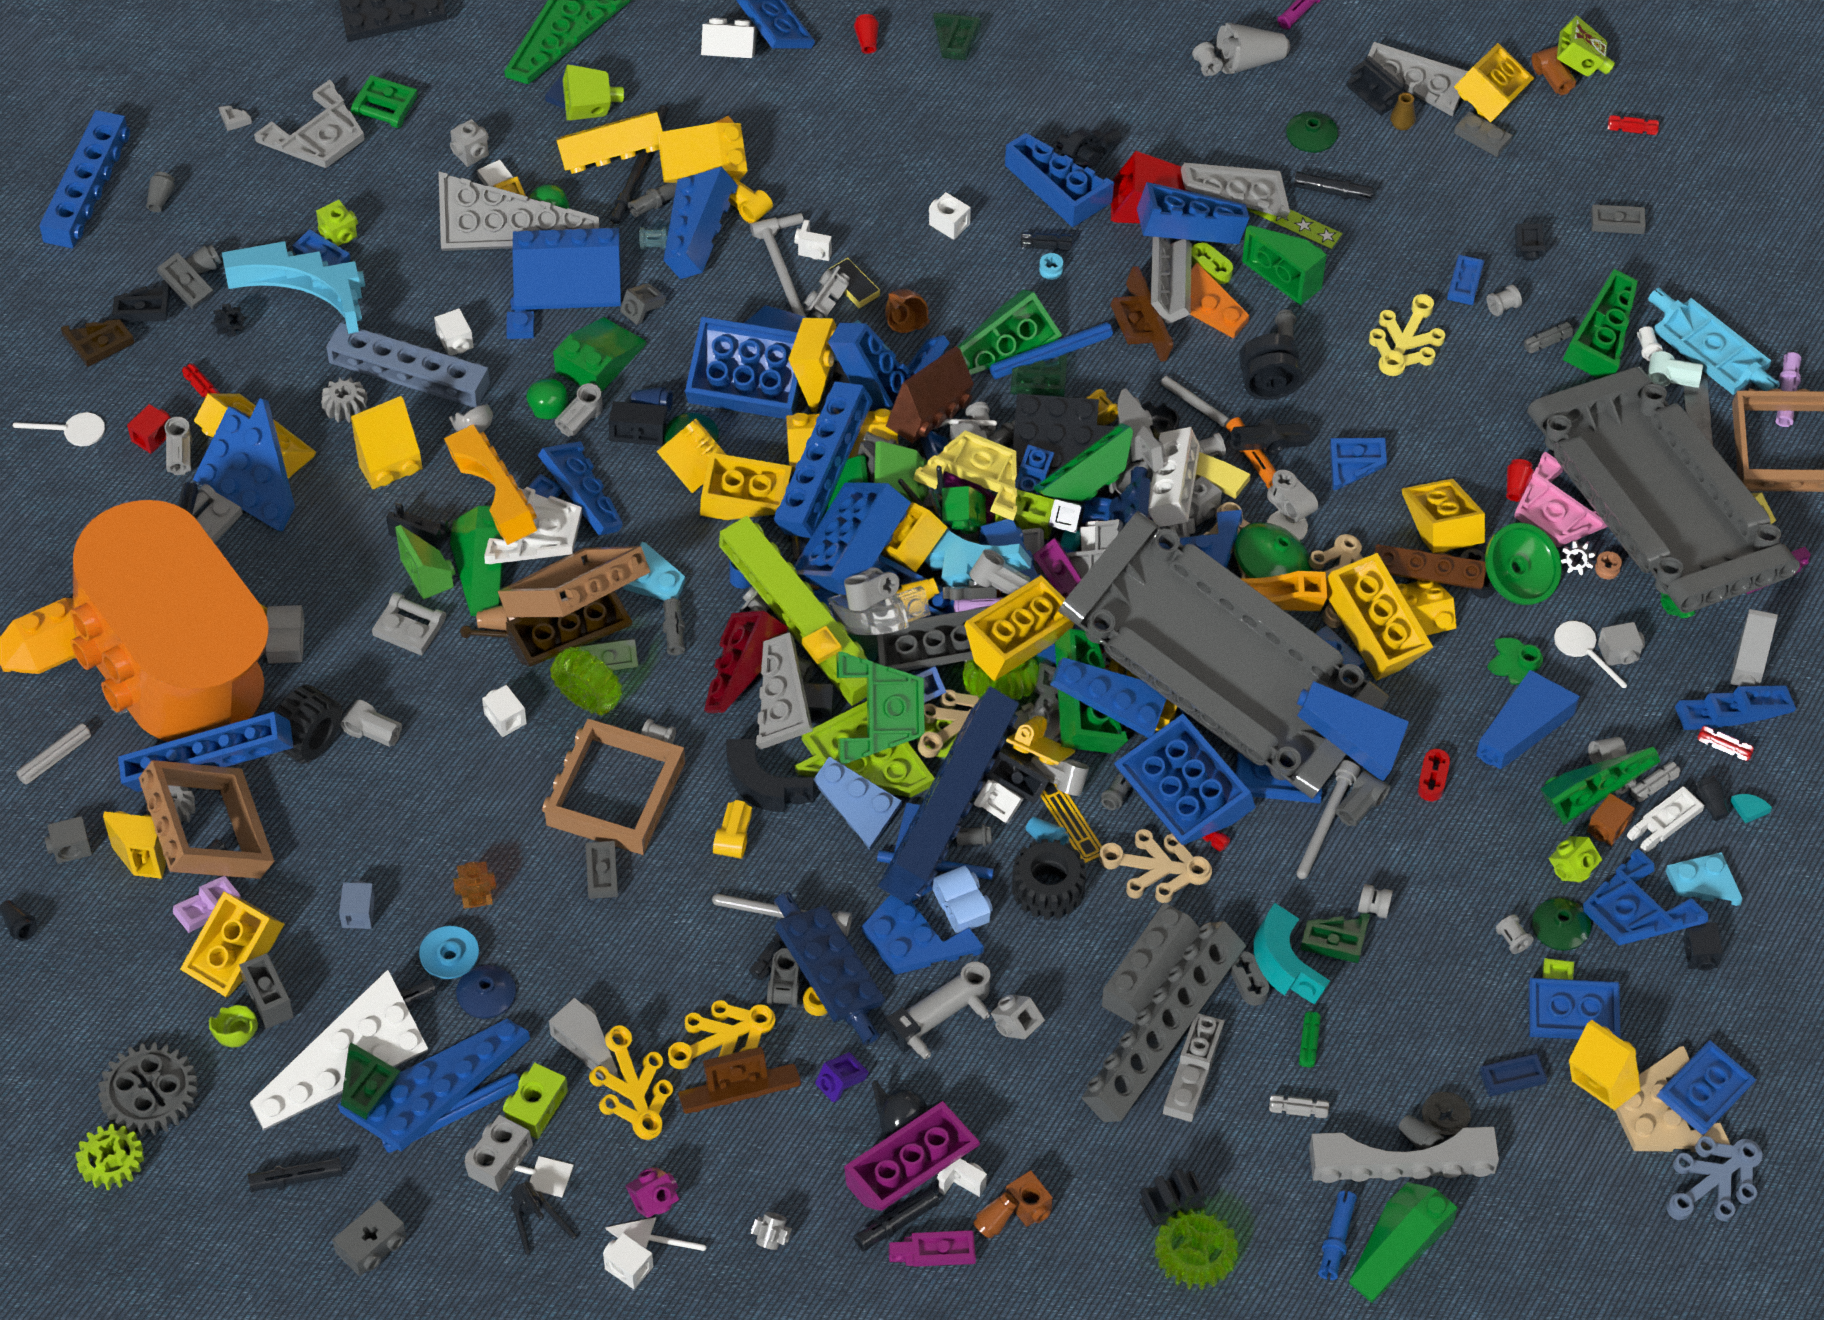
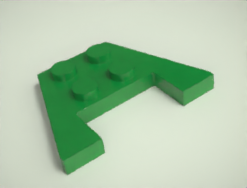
(893, 707)

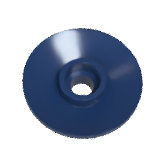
(490, 1001)

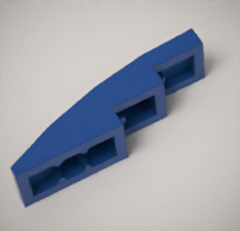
(1736, 708)

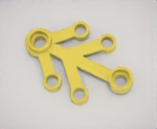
(1394, 361)

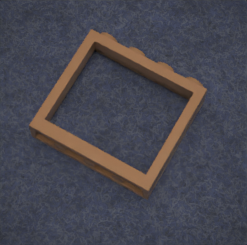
(1774, 401)
(601, 574)
(602, 830)
(255, 851)

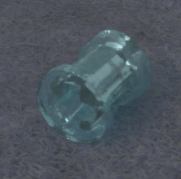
(662, 234)

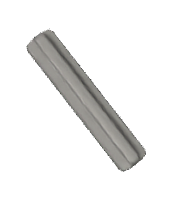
(53, 753)

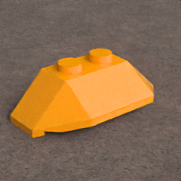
(39, 639)

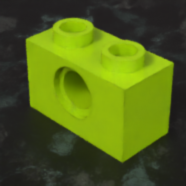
(537, 1083)

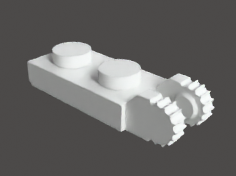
(1666, 818)

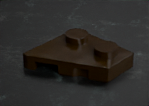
(98, 340)

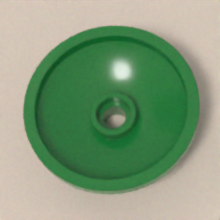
(1269, 551)
(1534, 559)

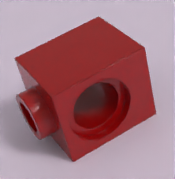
(148, 428)

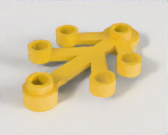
(724, 1034)
(632, 1087)

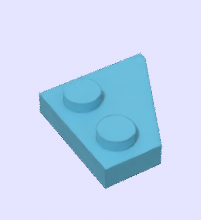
(662, 581)
(1704, 878)

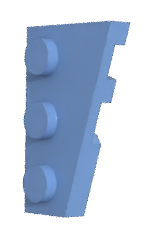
(859, 801)

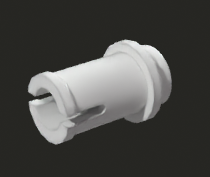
(1648, 342)

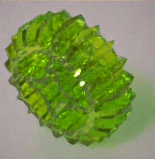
(586, 680)
(1014, 684)
(1200, 1232)

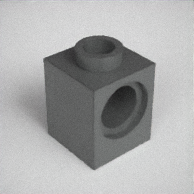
(68, 840)

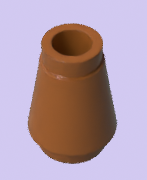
(995, 1215)

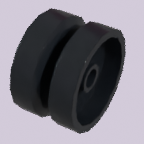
(1270, 366)

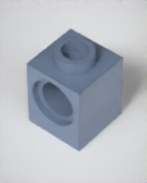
(357, 905)

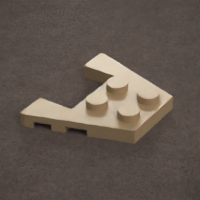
(1653, 1124)

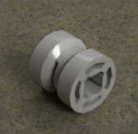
(1382, 901)

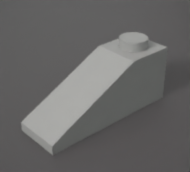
(1753, 648)
(581, 1034)

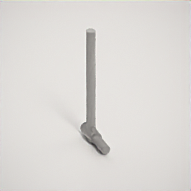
(767, 230)

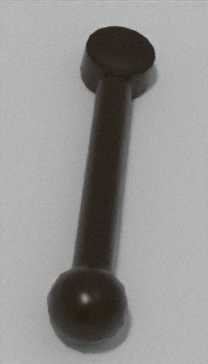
(466, 632)

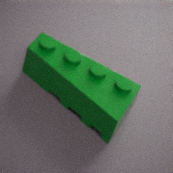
(1601, 335)
(1080, 724)

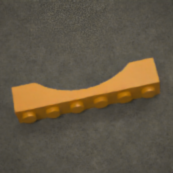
(476, 457)
(1293, 590)

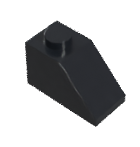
(1018, 774)

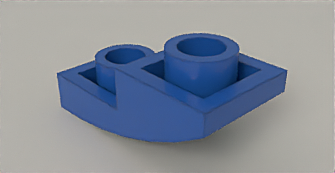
(1033, 468)

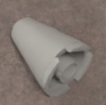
(1249, 47)

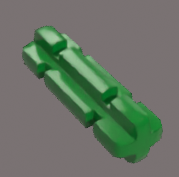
(1309, 1039)

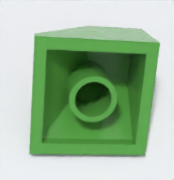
(424, 564)

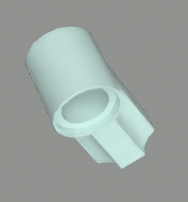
(1665, 370)

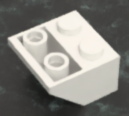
(729, 39)

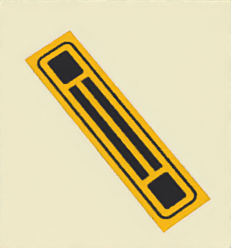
(1070, 818)

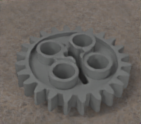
(125, 1105)

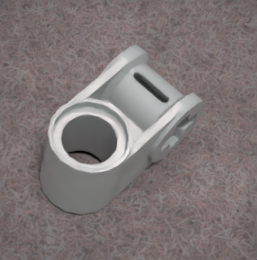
(1292, 499)
(870, 588)

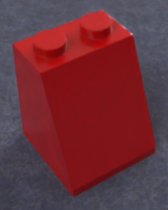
(1131, 182)

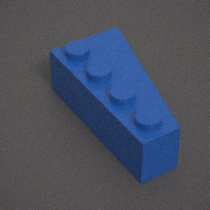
(1058, 181)
(1190, 215)
(695, 220)
(869, 363)

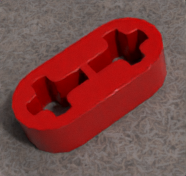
(1438, 776)

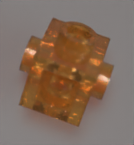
(474, 884)

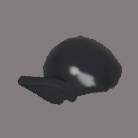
(898, 1107)

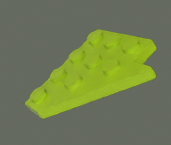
(893, 769)

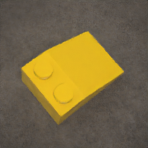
(1493, 82)
(702, 149)
(813, 358)
(386, 443)
(742, 487)
(1445, 515)
(229, 938)

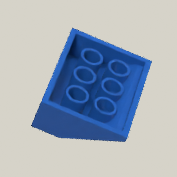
(566, 268)
(743, 369)
(851, 534)
(1186, 782)

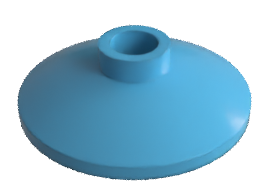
(446, 942)

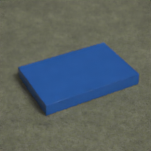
(777, 23)
(1264, 785)
(1565, 1007)
(1706, 1087)

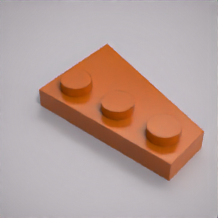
(1214, 305)

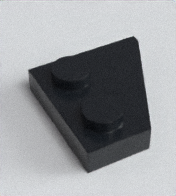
(143, 304)

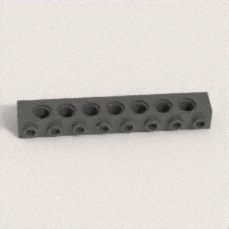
(1163, 1021)

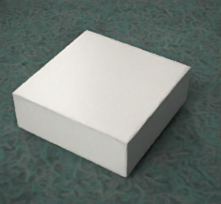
(494, 173)

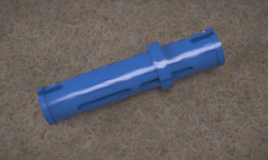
(1334, 1247)

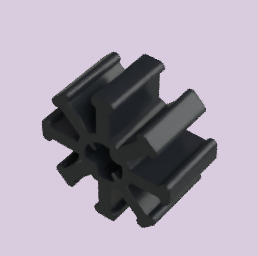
(1170, 1196)

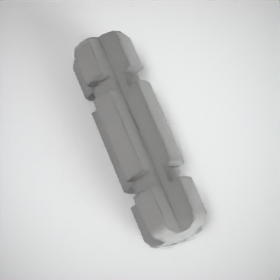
(1655, 781)
(1299, 1106)

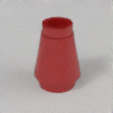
(867, 32)
(1518, 478)

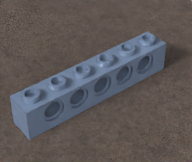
(409, 365)

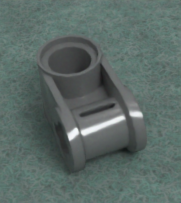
(784, 983)

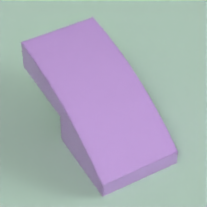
(196, 910)

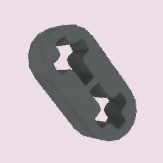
(1255, 976)

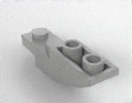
(1143, 443)
(1193, 1067)

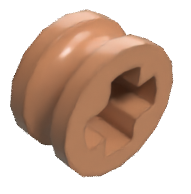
(1608, 557)

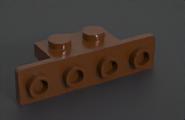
(1138, 317)
(1432, 567)
(736, 1079)

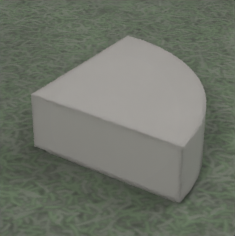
(234, 118)

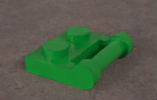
(385, 94)

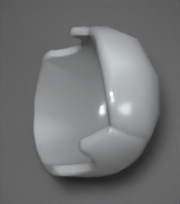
(479, 416)

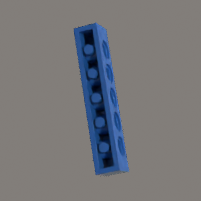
(84, 179)
(823, 459)
(215, 747)

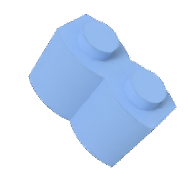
(961, 899)

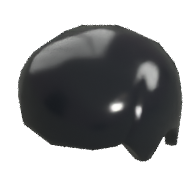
(1163, 418)

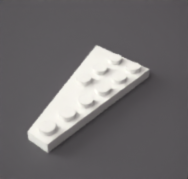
(374, 1022)

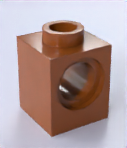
(1610, 820)
(1030, 1187)

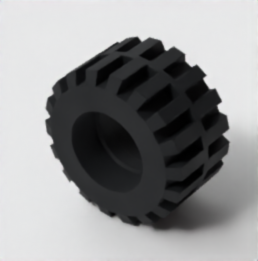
(313, 722)
(1048, 859)

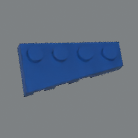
(577, 480)
(1111, 693)

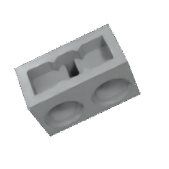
(504, 1155)

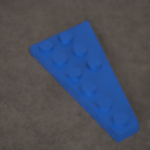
(439, 1083)

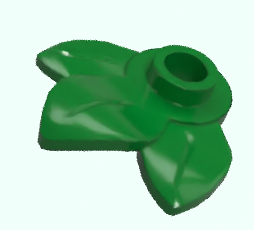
(1512, 659)

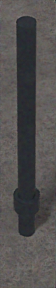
(626, 195)

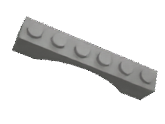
(1340, 1158)

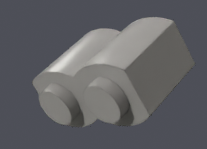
(285, 634)

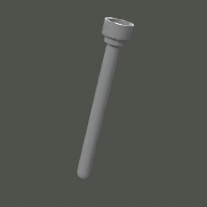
(1346, 774)
(842, 918)

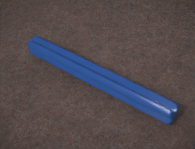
(1052, 349)
(471, 1103)

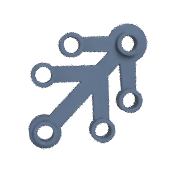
(1718, 1175)

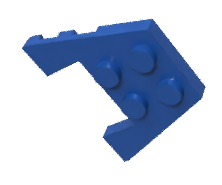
(1217, 545)
(1630, 913)
(908, 940)

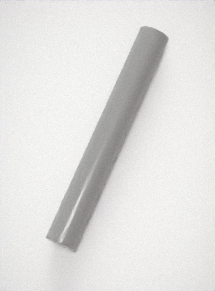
(1195, 401)

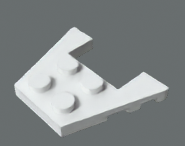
(555, 534)

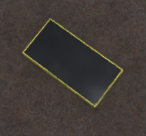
(860, 288)

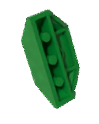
(1091, 468)

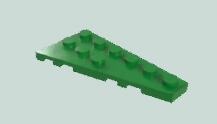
(556, 32)

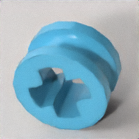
(1051, 259)

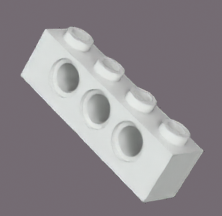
(1174, 484)

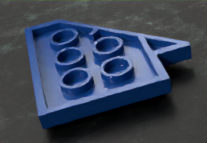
(248, 465)

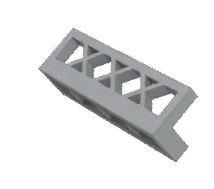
(1171, 278)

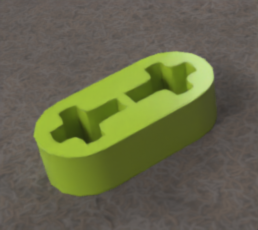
(1213, 261)

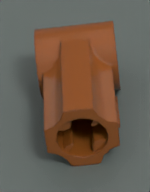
(1554, 70)

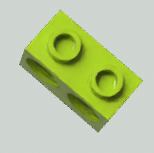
(1032, 512)

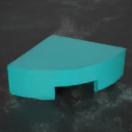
(1750, 806)

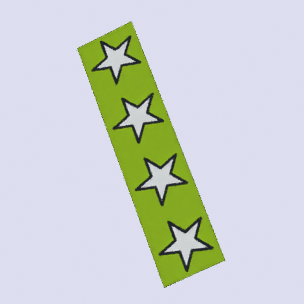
(1304, 226)

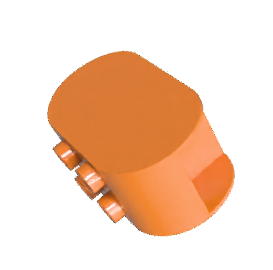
(166, 621)

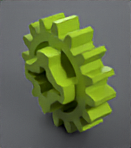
(109, 1156)

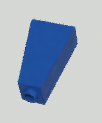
(1526, 718)
(1354, 727)

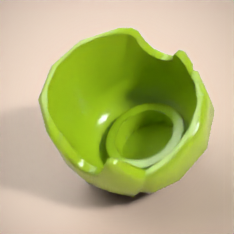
(233, 1026)

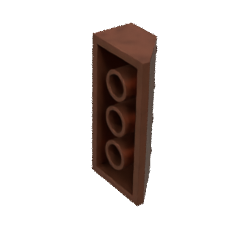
(931, 396)

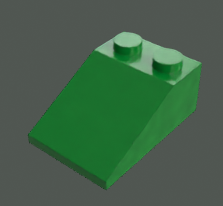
(1285, 262)
(596, 353)

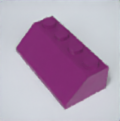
(909, 1157)

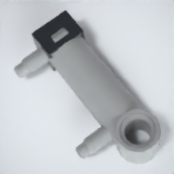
(909, 1025)

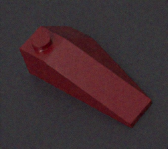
(741, 656)

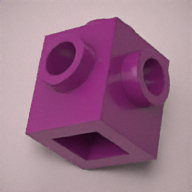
(653, 1192)

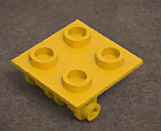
(689, 454)
(1031, 739)

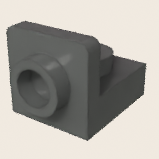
(639, 300)

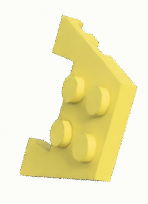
(981, 463)

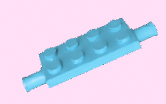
(1711, 343)

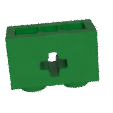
(963, 509)

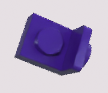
(839, 1075)

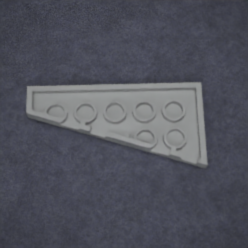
(486, 216)

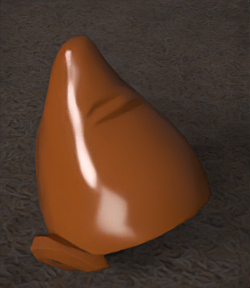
(906, 311)

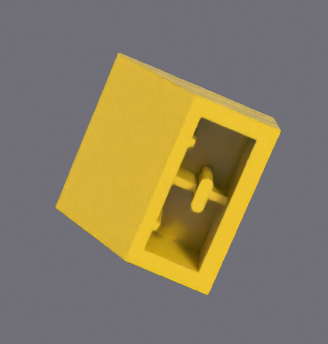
(914, 537)
(136, 843)
(1605, 1066)

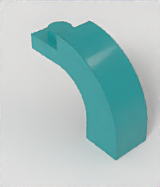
(1278, 960)

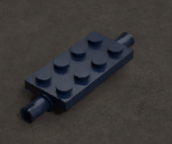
(1134, 497)
(830, 965)

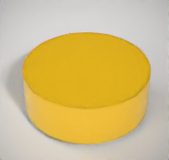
(812, 1003)

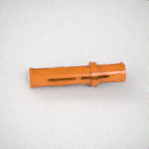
(1265, 474)

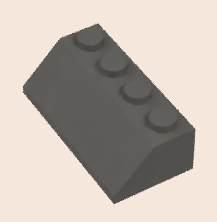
(927, 642)
(1149, 962)

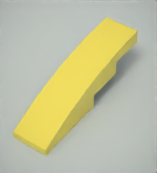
(1221, 474)

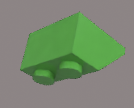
(899, 462)

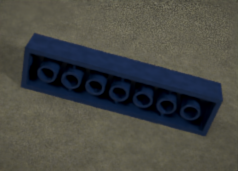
(949, 796)

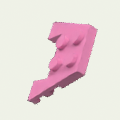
(1553, 509)

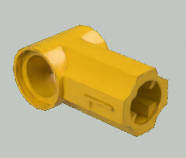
(749, 203)
(732, 836)

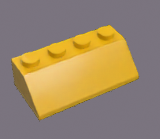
(608, 141)
(802, 425)
(293, 450)
(1376, 616)
(1017, 628)

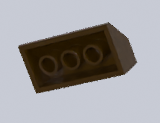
(545, 637)

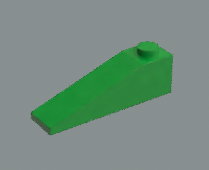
(1009, 331)
(468, 545)
(1585, 787)
(1402, 1234)

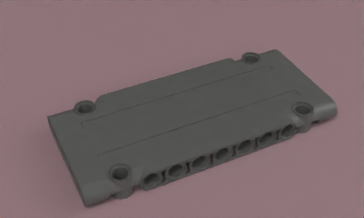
(1663, 489)
(1215, 649)

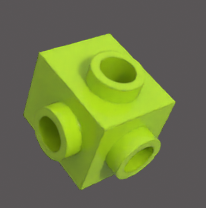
(337, 223)
(1575, 859)

